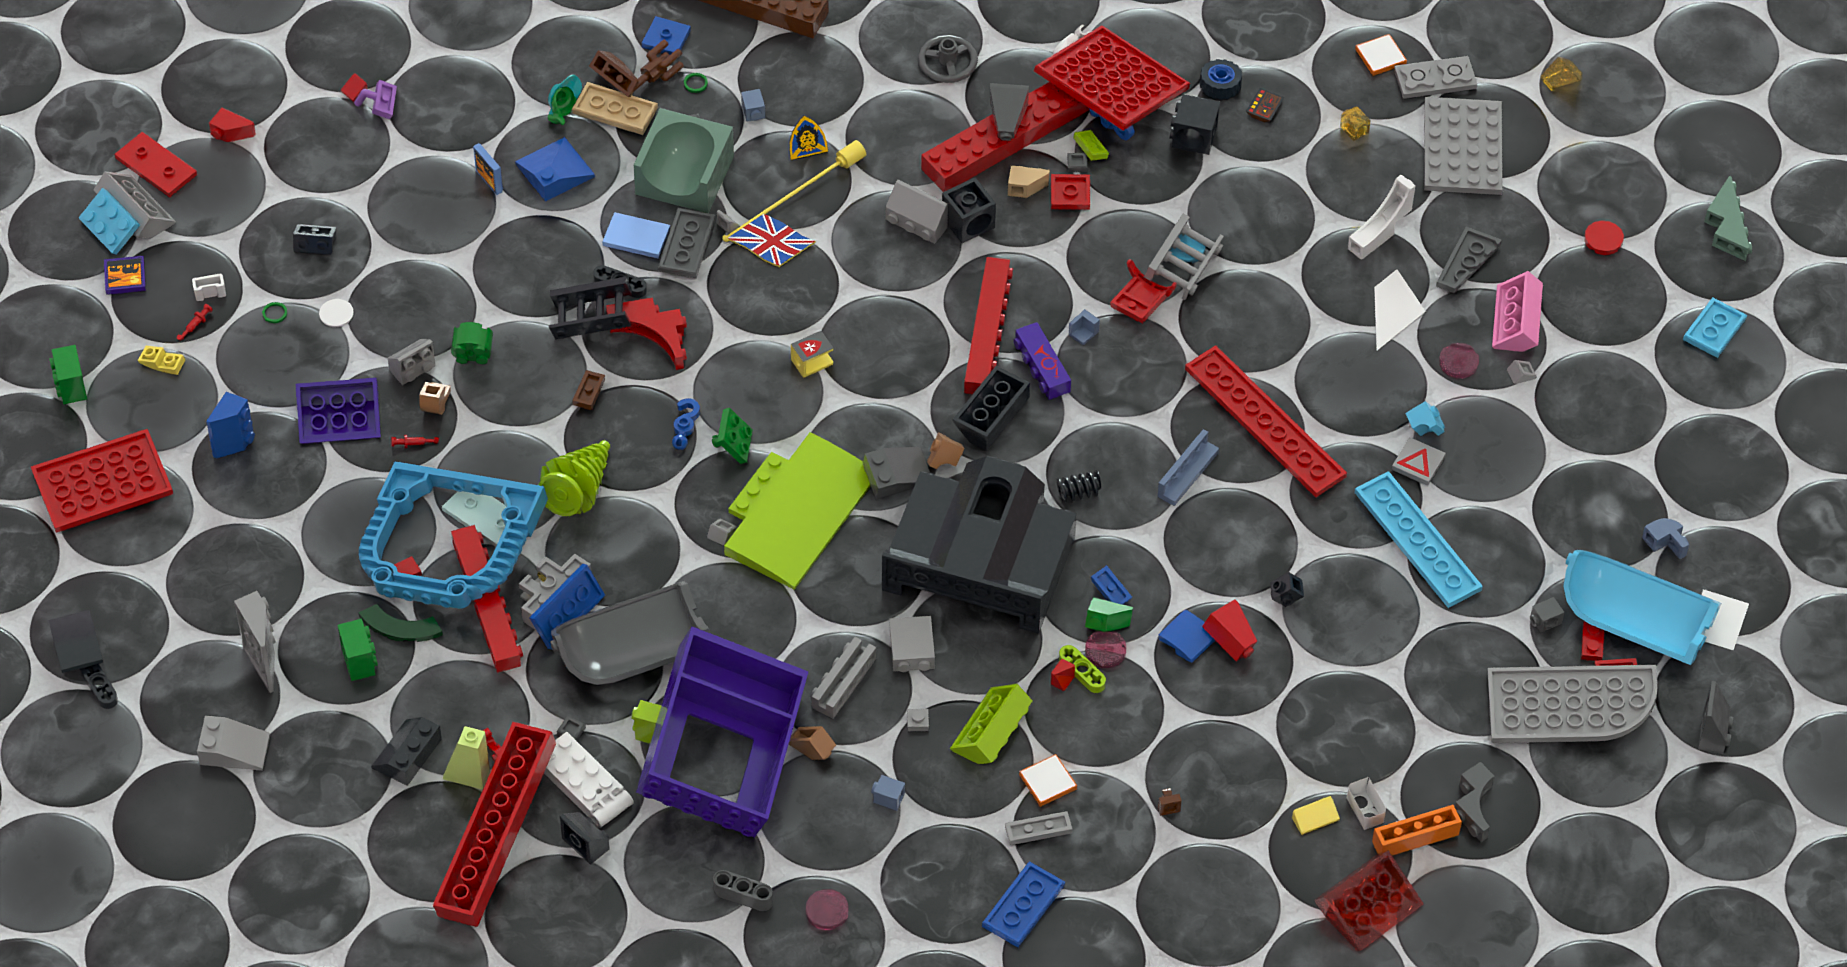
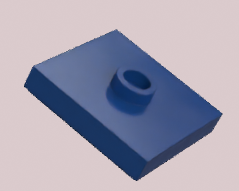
(671, 31)

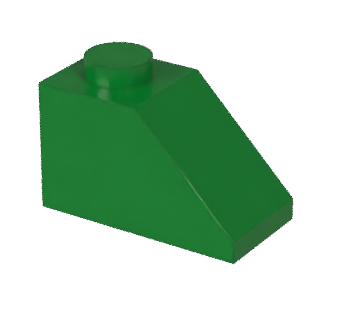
(1107, 615)

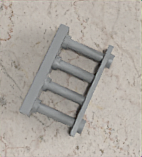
(1173, 241)

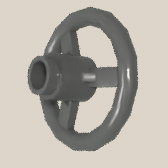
(947, 56)

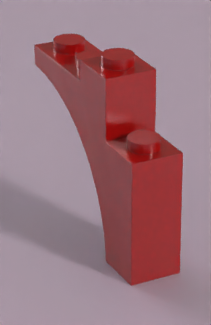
(661, 327)

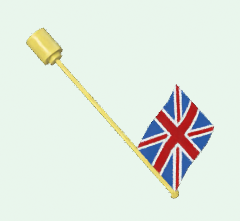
(772, 238)

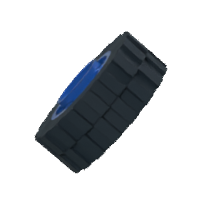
(1220, 79)

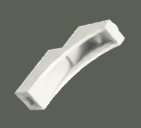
(1382, 222)

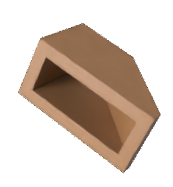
(812, 742)

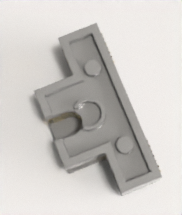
(549, 579)

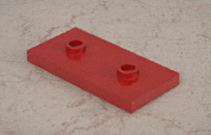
(155, 164)

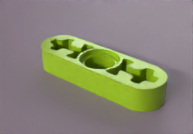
(1085, 677)

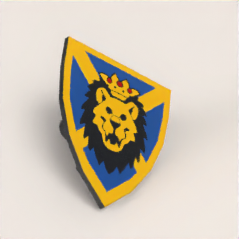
(807, 139)

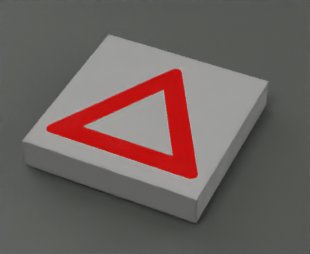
(1418, 461)

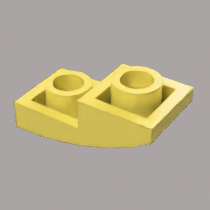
(159, 360)

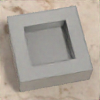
(917, 720)

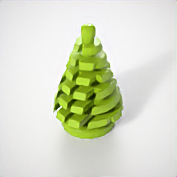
(574, 479)

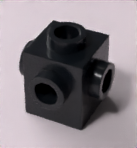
(1287, 589)

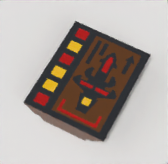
(1264, 105)

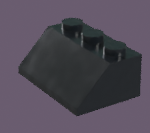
(408, 749)

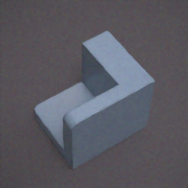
(1084, 327)

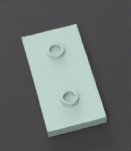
(479, 511)

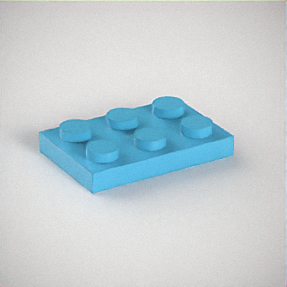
(109, 221)

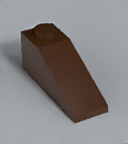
(614, 72)

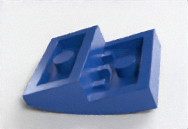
(1187, 636)

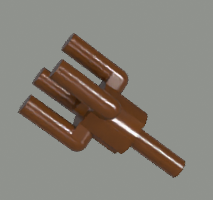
(658, 65)

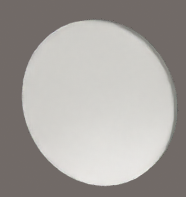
(336, 313)

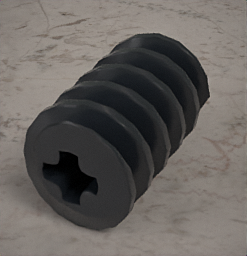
(1079, 485)

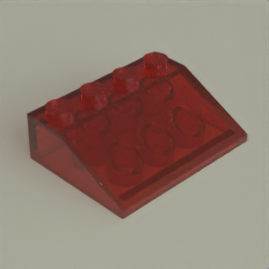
(1369, 900)

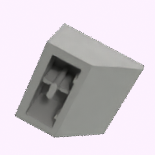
(412, 361)

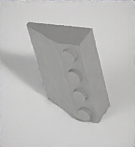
(257, 635)

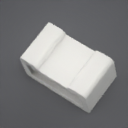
(209, 286)

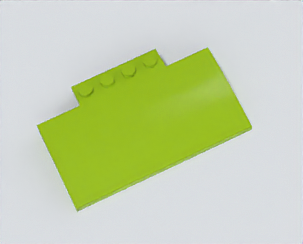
(795, 509)

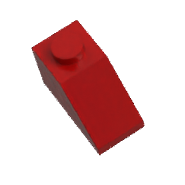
(230, 126)

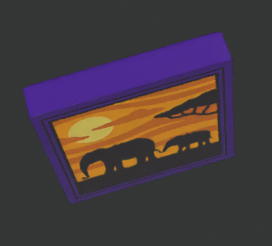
(124, 275)

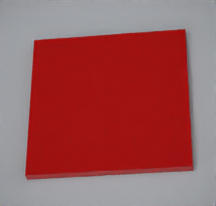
(1112, 77)

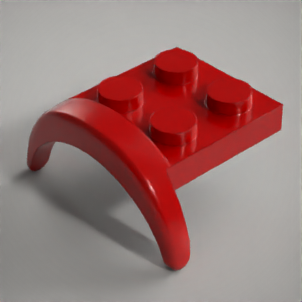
(1140, 295)

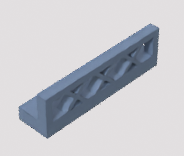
(1187, 469)

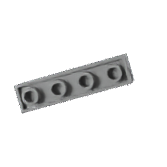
(843, 677)

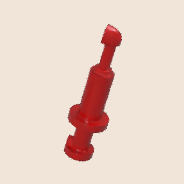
(199, 317)
(412, 441)

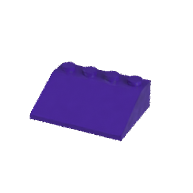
(338, 410)

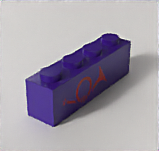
(1042, 361)

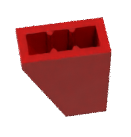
(1231, 630)

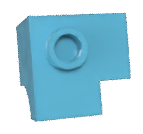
(1425, 419)

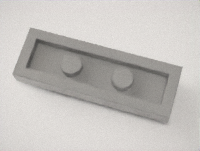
(1038, 828)

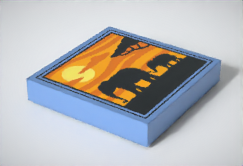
(488, 168)

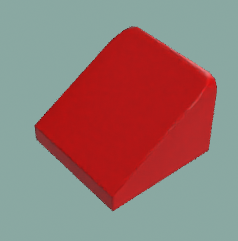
(354, 87)

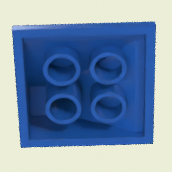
(555, 169)

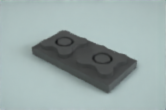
(687, 243)

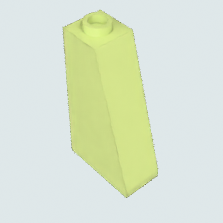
(469, 760)

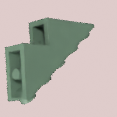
(1726, 216)

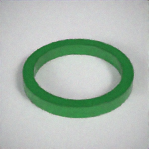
(695, 90)
(274, 304)

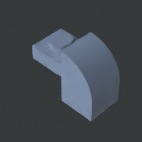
(1664, 533)

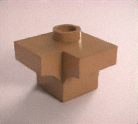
(944, 451)

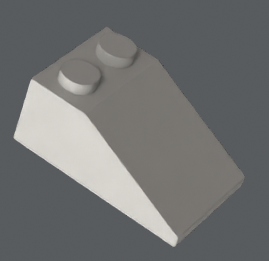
(232, 744)

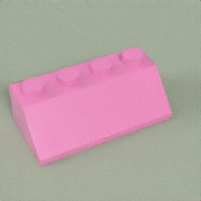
(1517, 313)

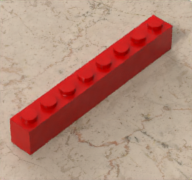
(988, 322)
(491, 606)

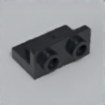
(313, 239)

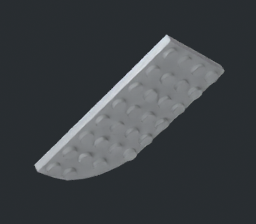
(1569, 702)

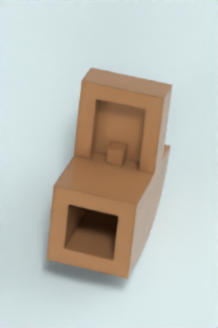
(433, 397)

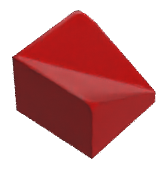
(1062, 674)

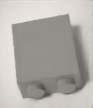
(912, 643)

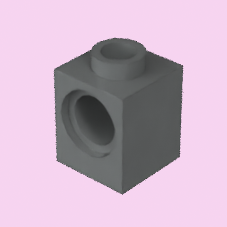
(1546, 615)

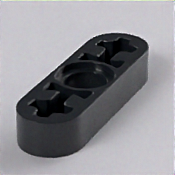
(612, 273)
(98, 691)

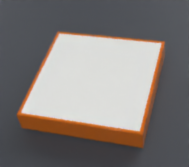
(1380, 54)
(1048, 780)

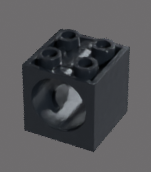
(1194, 124)
(969, 210)

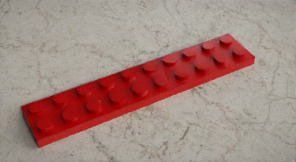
(1266, 421)

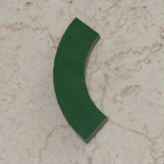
(399, 629)

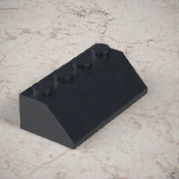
(992, 407)

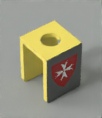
(811, 354)

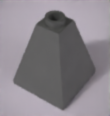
(1008, 108)

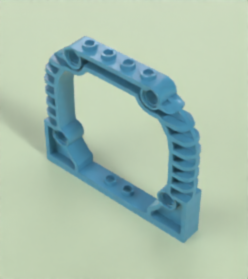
(408, 483)

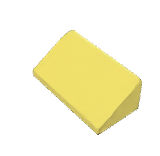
(1315, 815)

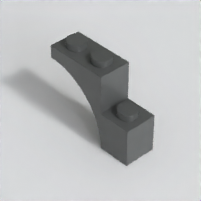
(1474, 785)

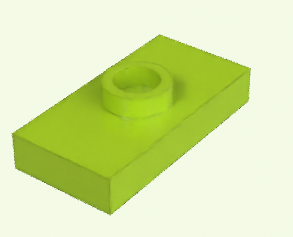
(1091, 145)

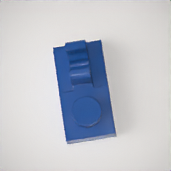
(1110, 586)

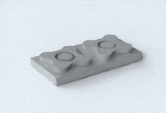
(1435, 77)

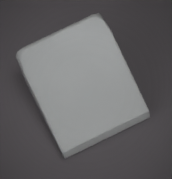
(726, 222)
(1521, 371)
(721, 531)

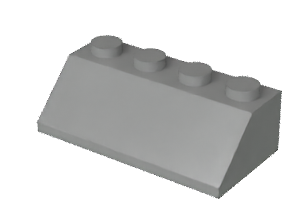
(137, 202)

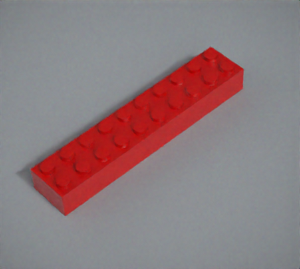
(980, 147)
(494, 824)

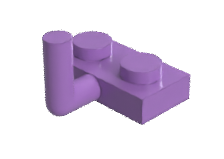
(383, 99)

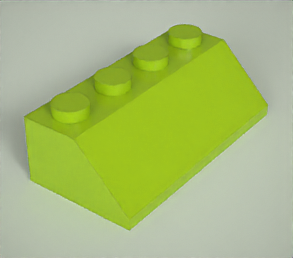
(992, 723)

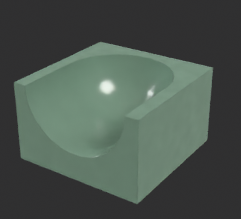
(683, 160)

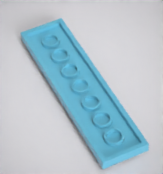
(1418, 539)

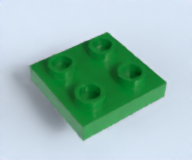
(733, 436)

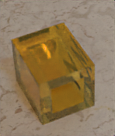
(1355, 123)

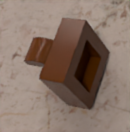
(1169, 803)

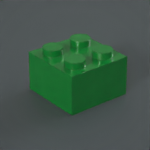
(68, 374)
(357, 649)

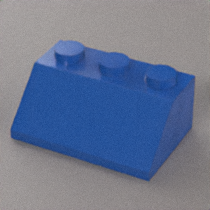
(230, 426)

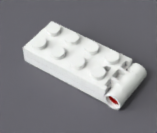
(586, 781)

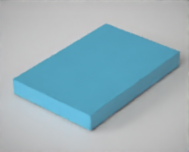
(1715, 327)

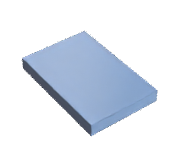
(636, 235)

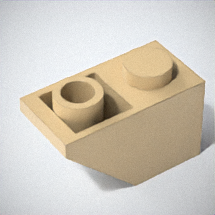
(1026, 181)

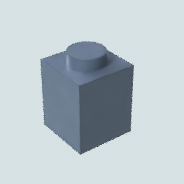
(753, 105)
(888, 792)

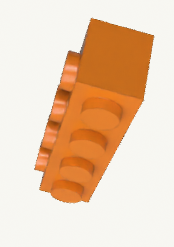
(1417, 831)

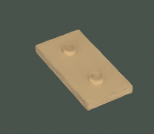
(614, 108)

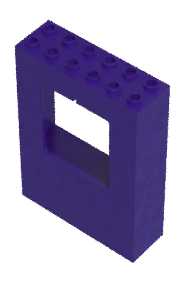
(739, 693)

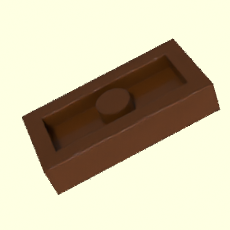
(588, 390)

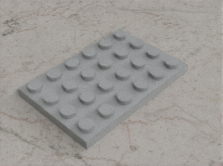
(1463, 145)

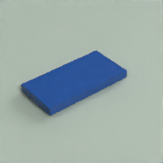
(572, 599)
(1023, 904)

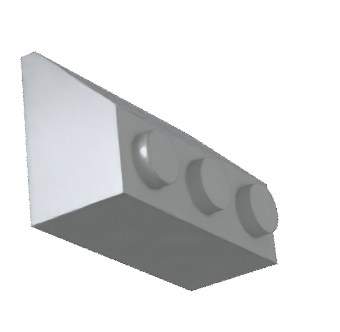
(917, 212)

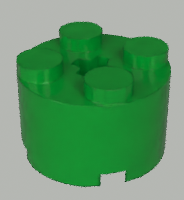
(471, 343)

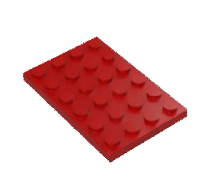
(101, 480)

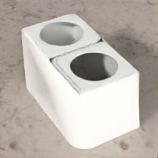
(1359, 789)

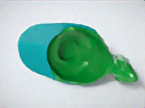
(563, 98)

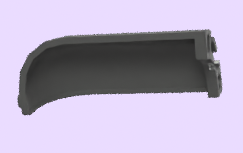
(627, 635)

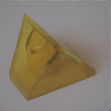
(1561, 73)

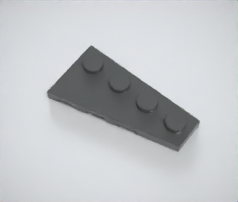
(1466, 258)

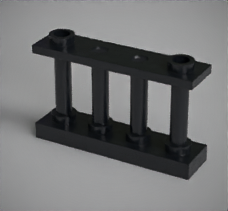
(586, 293)

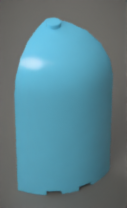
(1638, 605)

